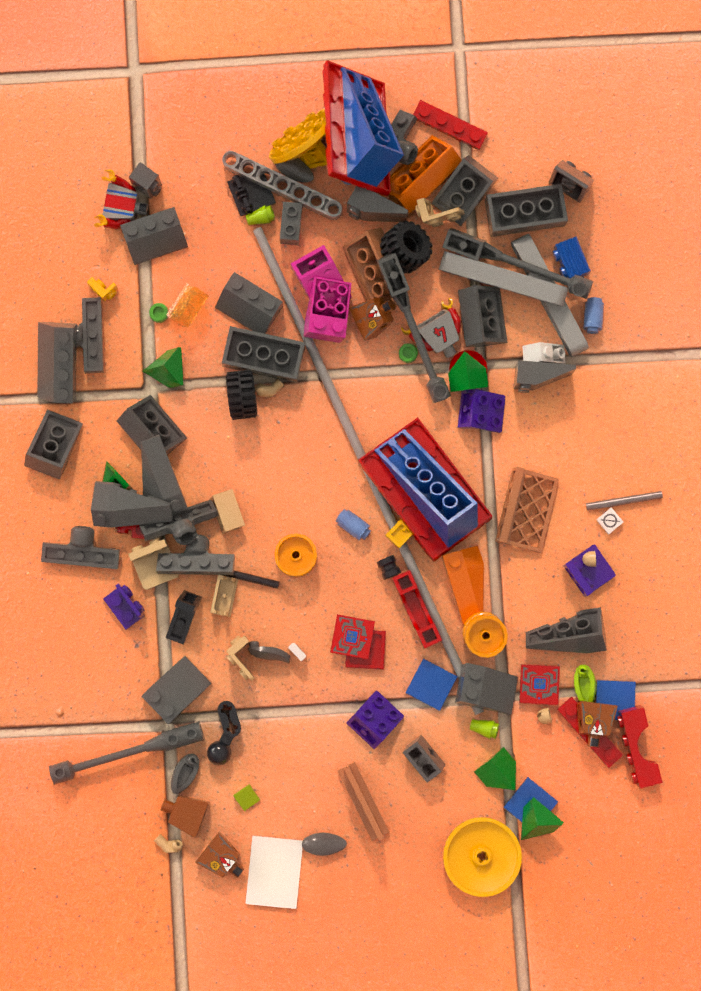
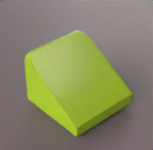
(246, 797)

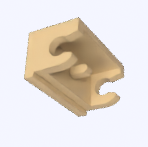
(228, 511)
(224, 596)

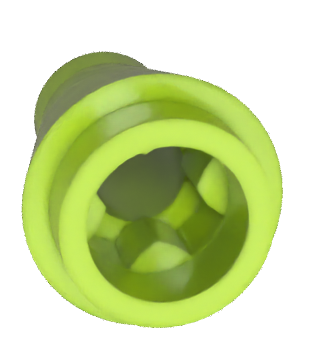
(261, 216)
(486, 728)

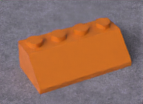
(429, 170)

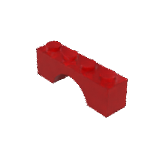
(416, 609)
(633, 722)

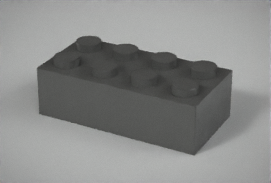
(526, 210)
(263, 354)

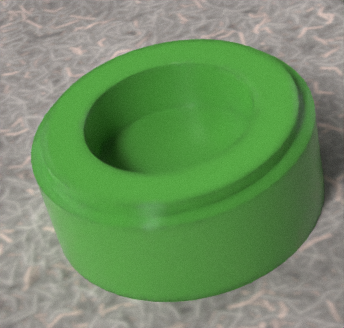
(158, 312)
(408, 353)

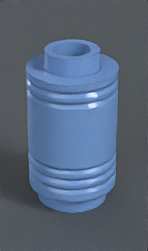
(593, 315)
(353, 525)

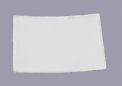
(274, 872)

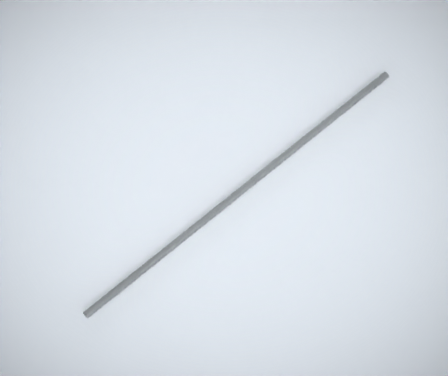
(357, 447)

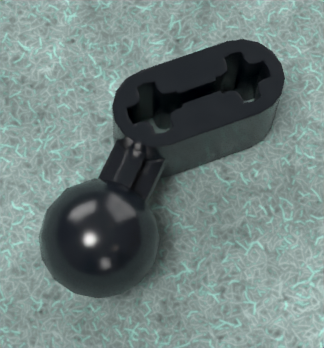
(220, 751)

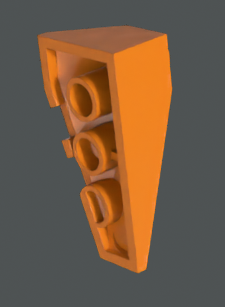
(466, 580)

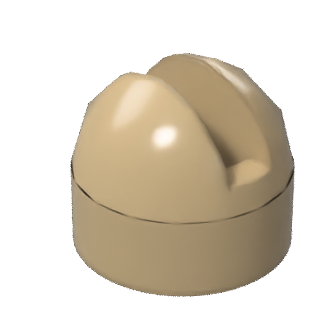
(589, 559)
(544, 716)

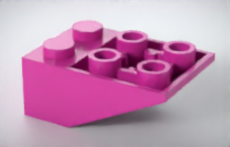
(317, 264)
(327, 310)

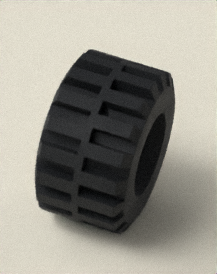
(409, 244)
(241, 394)

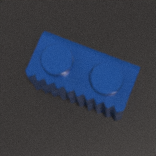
(571, 258)

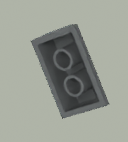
(154, 236)
(248, 304)
(482, 316)
(148, 420)

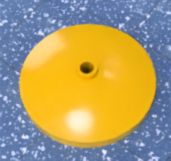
(493, 872)

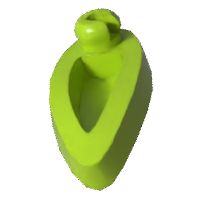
(585, 684)

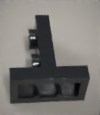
(183, 616)

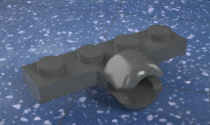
(402, 126)
(91, 335)
(183, 524)
(80, 551)
(196, 560)

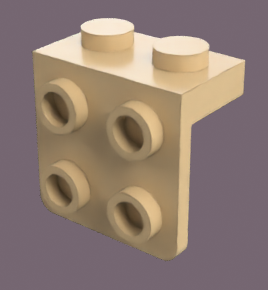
(428, 217)
(146, 563)
(237, 645)

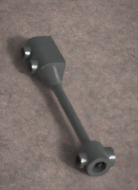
(479, 248)
(398, 290)
(165, 741)

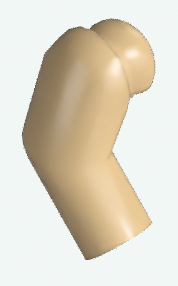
(268, 390)
(169, 846)

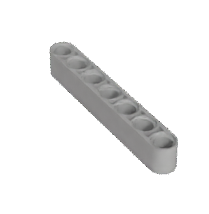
(275, 178)
(503, 278)
(560, 316)

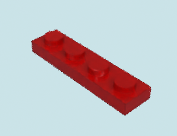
(450, 125)
(607, 750)

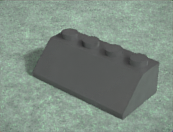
(57, 362)

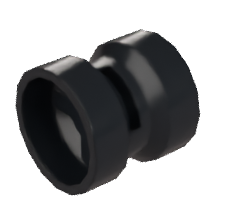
(388, 567)

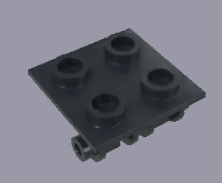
(249, 195)

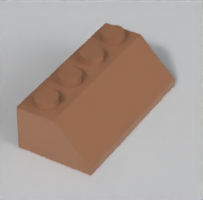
(362, 256)

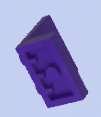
(481, 410)
(589, 578)
(124, 607)
(375, 719)

